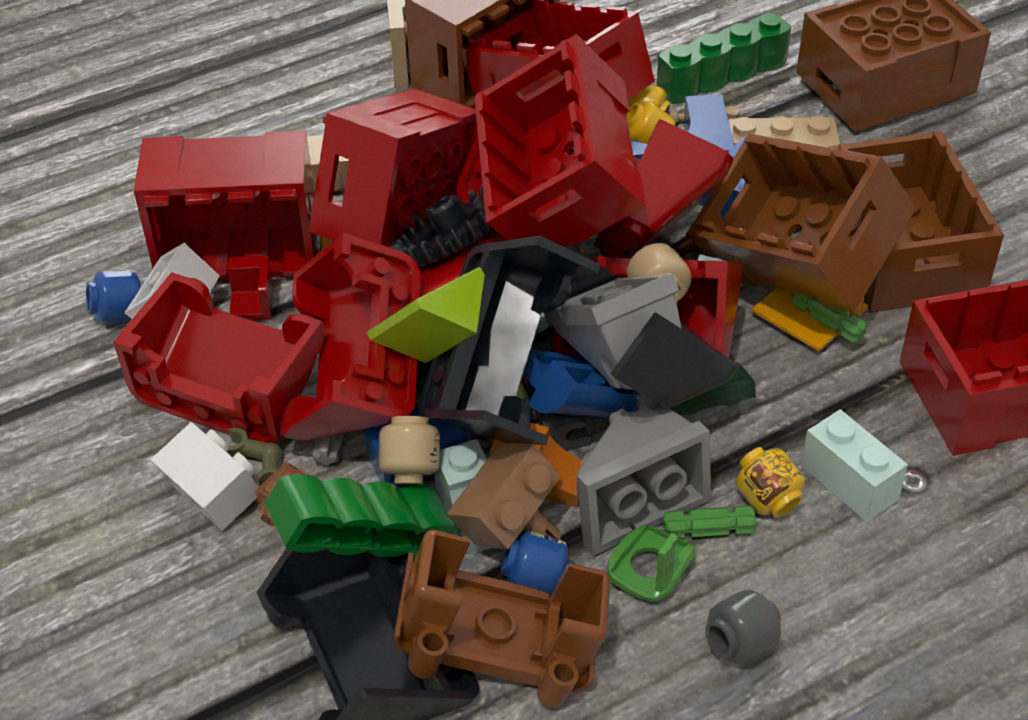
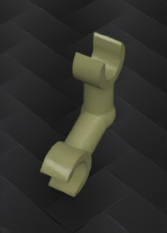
(267, 452)

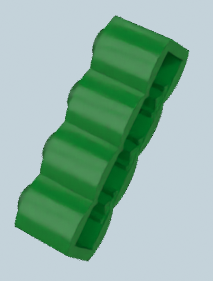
(723, 57)
(354, 516)

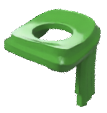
(672, 561)

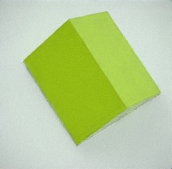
(434, 320)

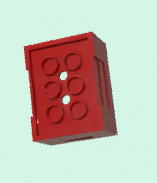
(609, 32)
(528, 144)
(401, 161)
(228, 198)
(971, 364)

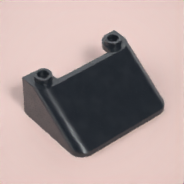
(350, 621)

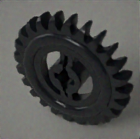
(450, 230)

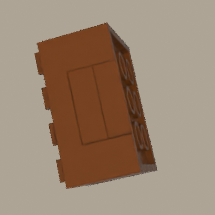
(437, 39)
(891, 57)
(838, 198)
(951, 234)

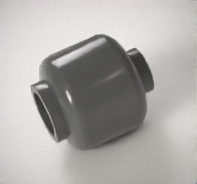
(743, 627)

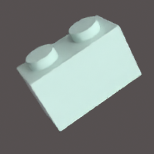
(853, 465)

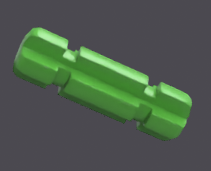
(852, 327)
(710, 521)

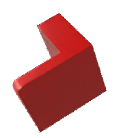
(251, 287)

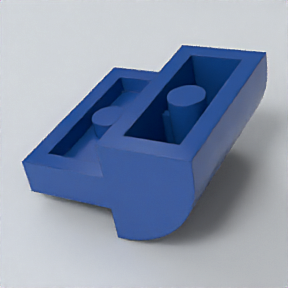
(573, 387)

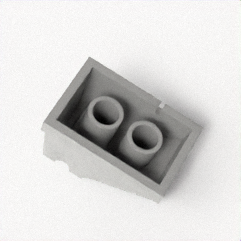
(611, 316)
(639, 472)

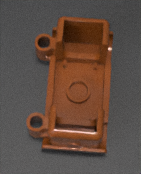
(499, 624)

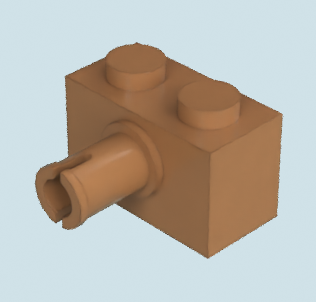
(506, 497)

